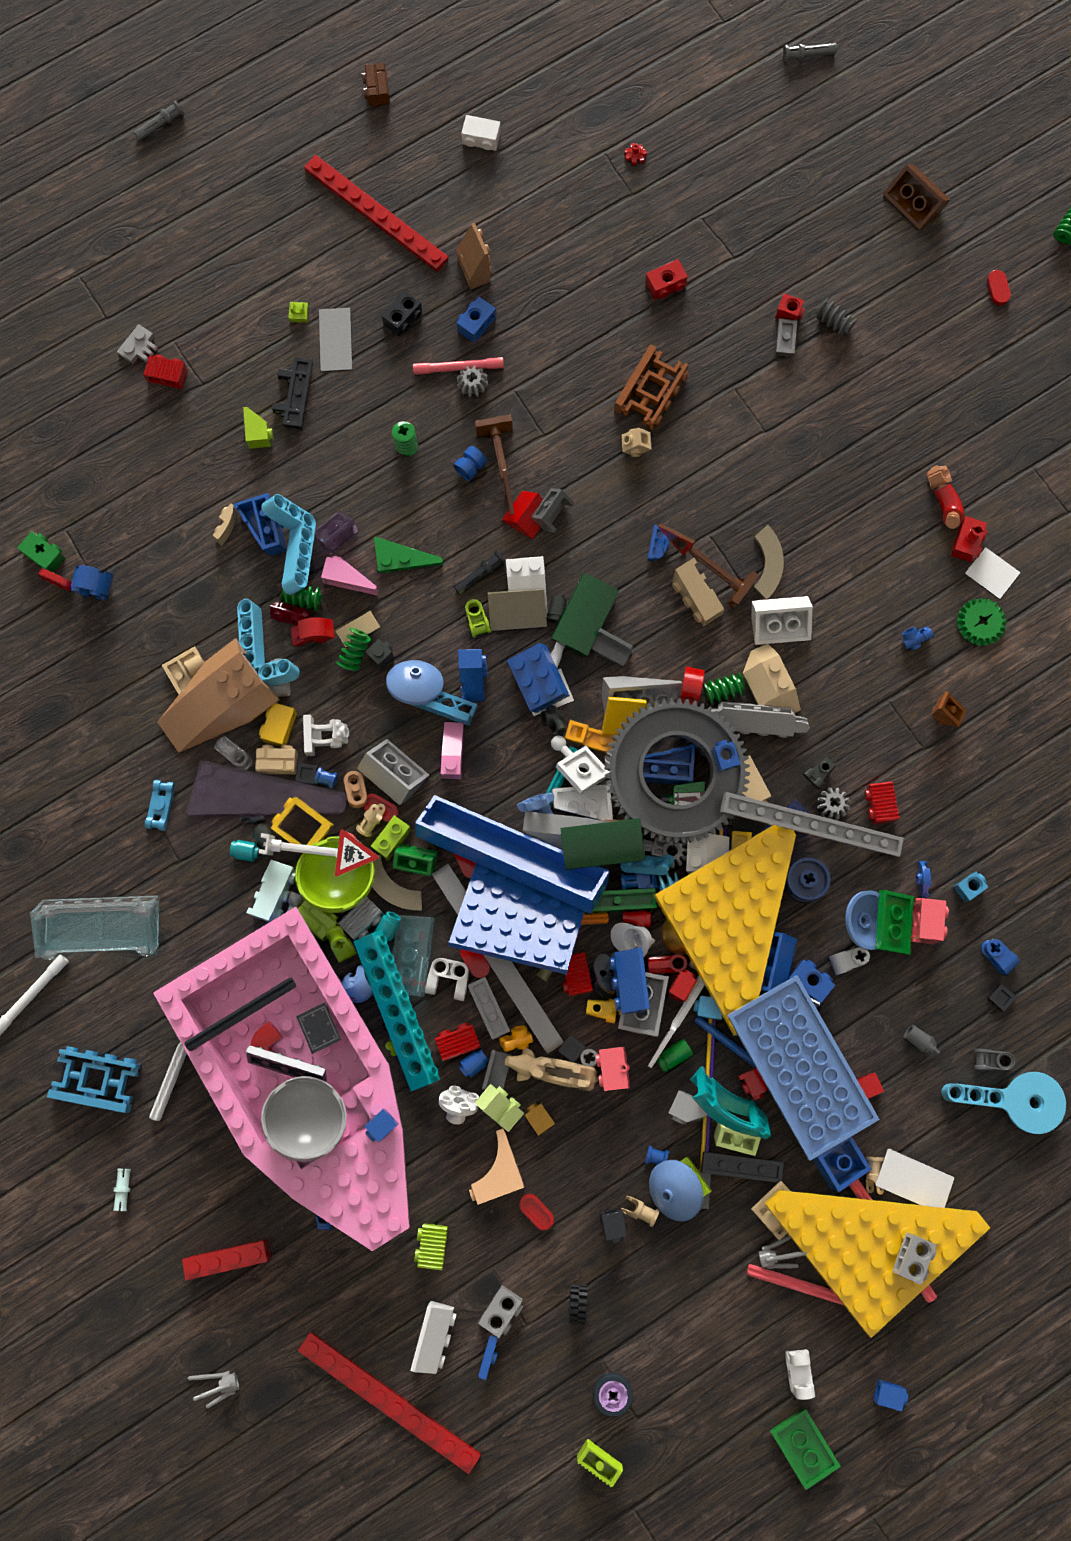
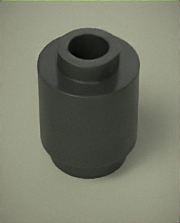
(556, 607)
(265, 829)

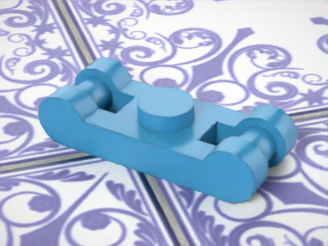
(160, 805)
(652, 865)

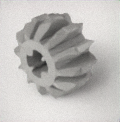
(465, 381)
(838, 809)

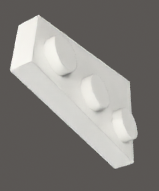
(592, 803)

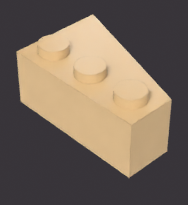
(697, 593)

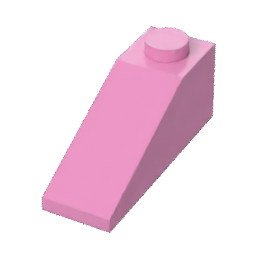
(343, 575)
(452, 751)

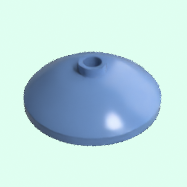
(414, 682)
(862, 919)
(676, 1190)

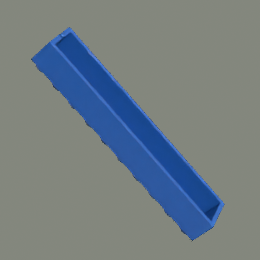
(510, 853)

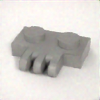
(137, 345)

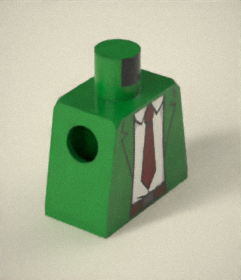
(685, 793)

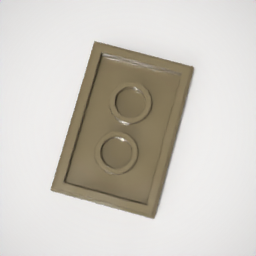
(517, 609)

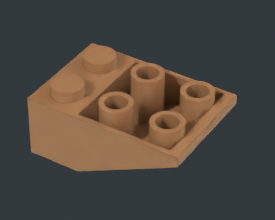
(474, 257)

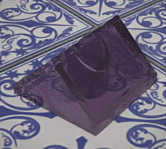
(335, 532)

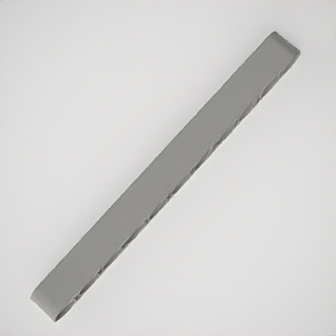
(505, 971)

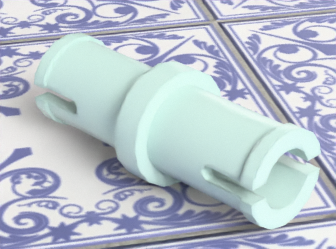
(122, 1189)

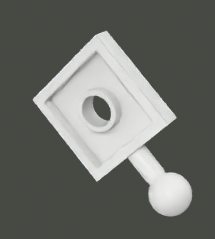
(582, 758)

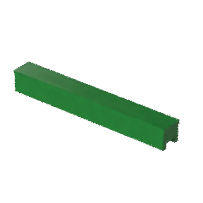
(626, 901)

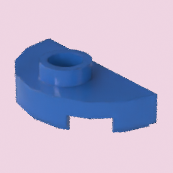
(658, 546)
(923, 879)
(489, 1357)

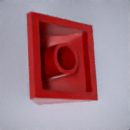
(524, 508)

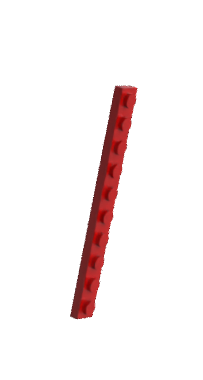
(376, 213)
(389, 1402)

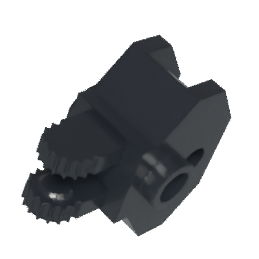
(602, 976)

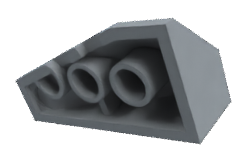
(640, 688)
(547, 826)

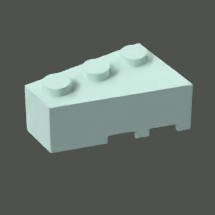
(273, 892)

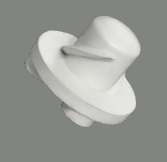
(458, 1104)

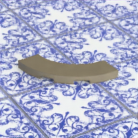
(773, 564)
(394, 893)

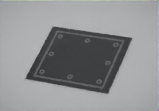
(318, 1028)

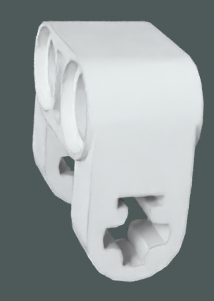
(433, 978)
(800, 1374)

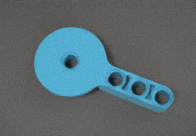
(1016, 1101)

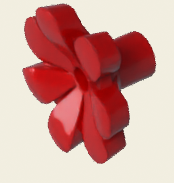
(635, 153)

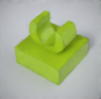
(298, 312)

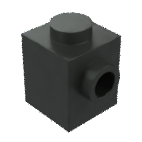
(380, 654)

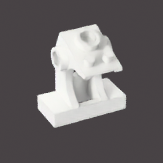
(313, 734)

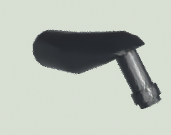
(253, 819)

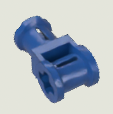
(639, 881)

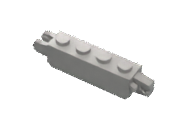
(762, 719)

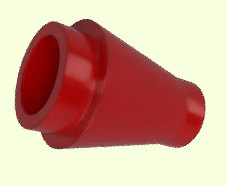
(638, 918)

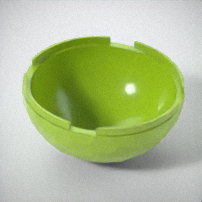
(323, 889)

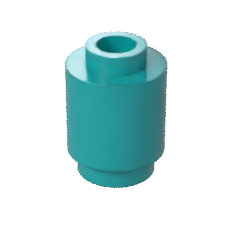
(244, 850)
(389, 925)

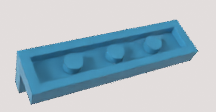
(450, 712)

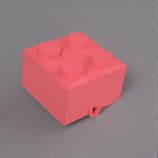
(929, 921)
(612, 1066)

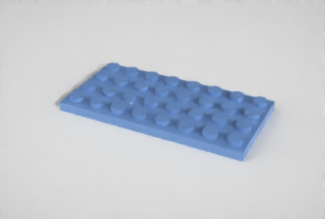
(803, 1067)

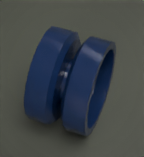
(818, 879)

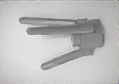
(768, 1258)
(227, 1385)

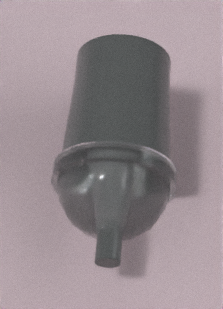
(921, 1040)

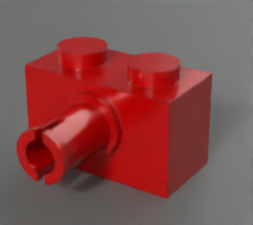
(969, 539)

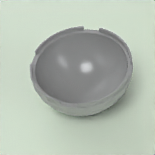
(303, 1119)

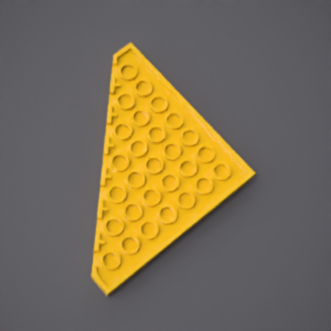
(730, 915)
(858, 1243)

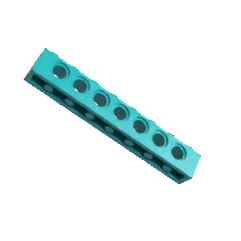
(394, 1019)

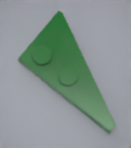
(398, 557)

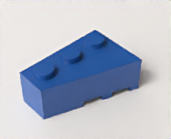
(264, 529)
(472, 673)
(670, 766)

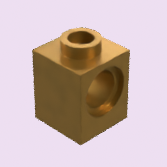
(539, 1118)

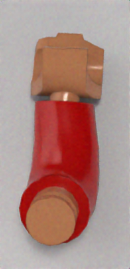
(948, 498)

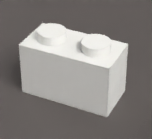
(481, 133)

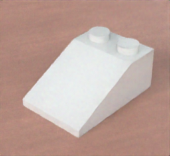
(526, 574)

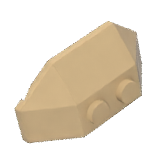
(770, 679)

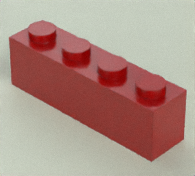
(226, 1259)

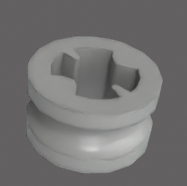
(586, 1052)

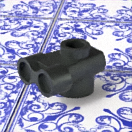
(553, 718)
(817, 775)

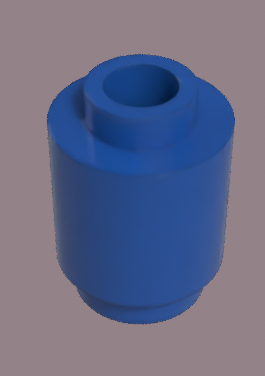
(473, 1063)

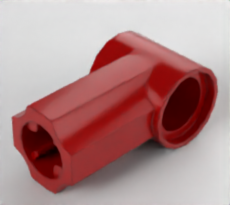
(664, 964)

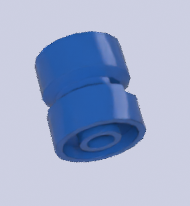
(470, 463)

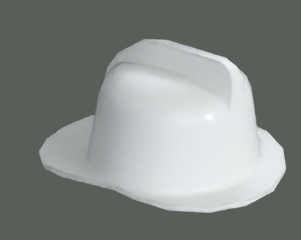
(629, 937)

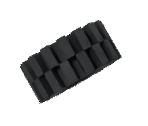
(578, 1304)

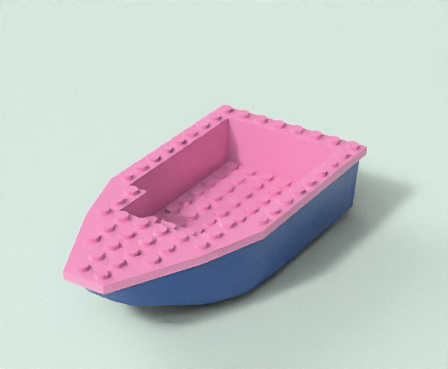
(360, 1181)

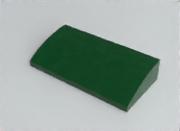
(584, 615)
(603, 844)

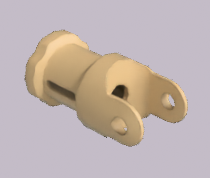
(371, 818)
(875, 1164)
(642, 1212)

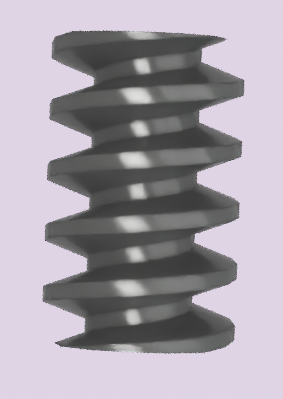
(834, 318)

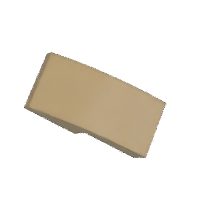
(228, 518)
(365, 623)

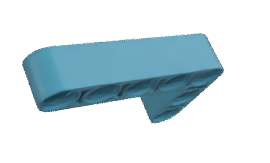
(300, 541)
(251, 640)

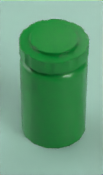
(674, 1055)

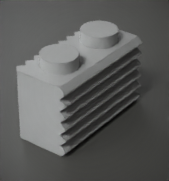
(361, 919)

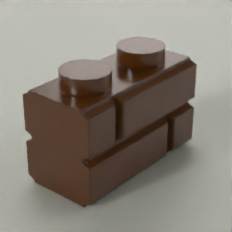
(377, 85)

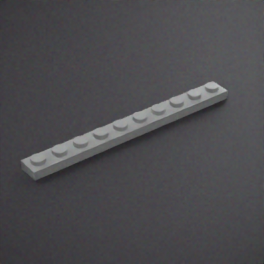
(811, 824)

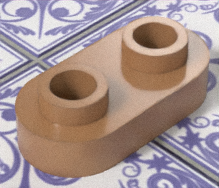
(355, 791)

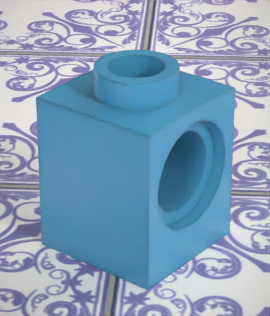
(965, 892)
(706, 1008)

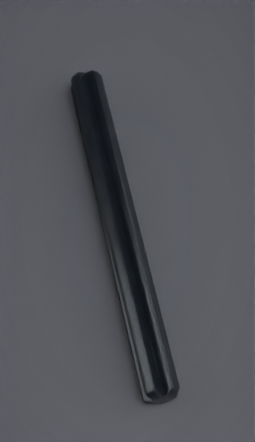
(240, 1014)

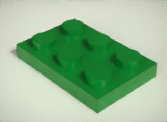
(894, 922)
(805, 1448)

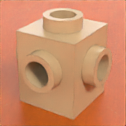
(636, 442)

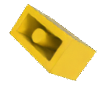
(278, 725)

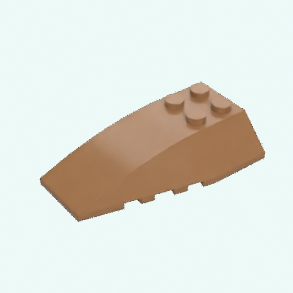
(217, 699)

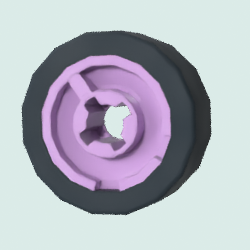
(615, 1383)

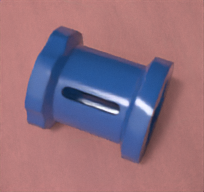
(326, 778)
(655, 1156)

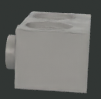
(908, 1256)
(497, 1309)

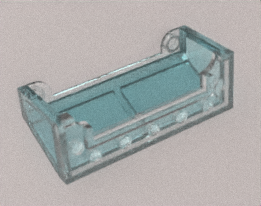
(96, 925)

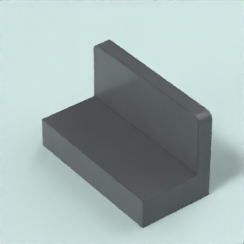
(612, 648)
(496, 1070)

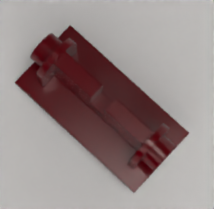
(281, 612)

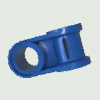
(1002, 958)

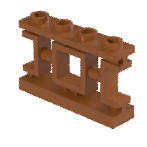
(639, 381)

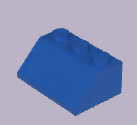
(778, 961)
(629, 981)

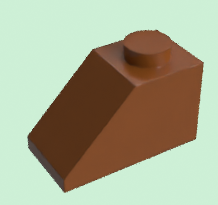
(948, 710)

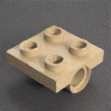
(183, 668)
(766, 1216)

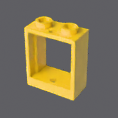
(289, 805)

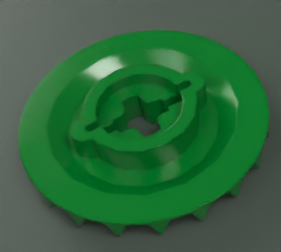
(981, 634)

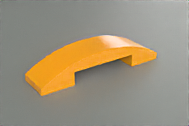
(589, 737)

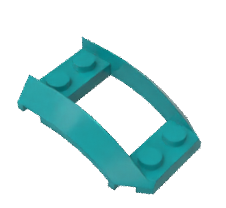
(717, 1100)

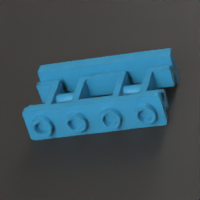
(91, 1095)

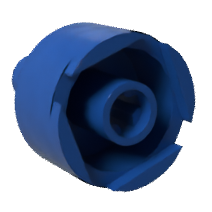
(92, 582)

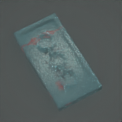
(412, 952)

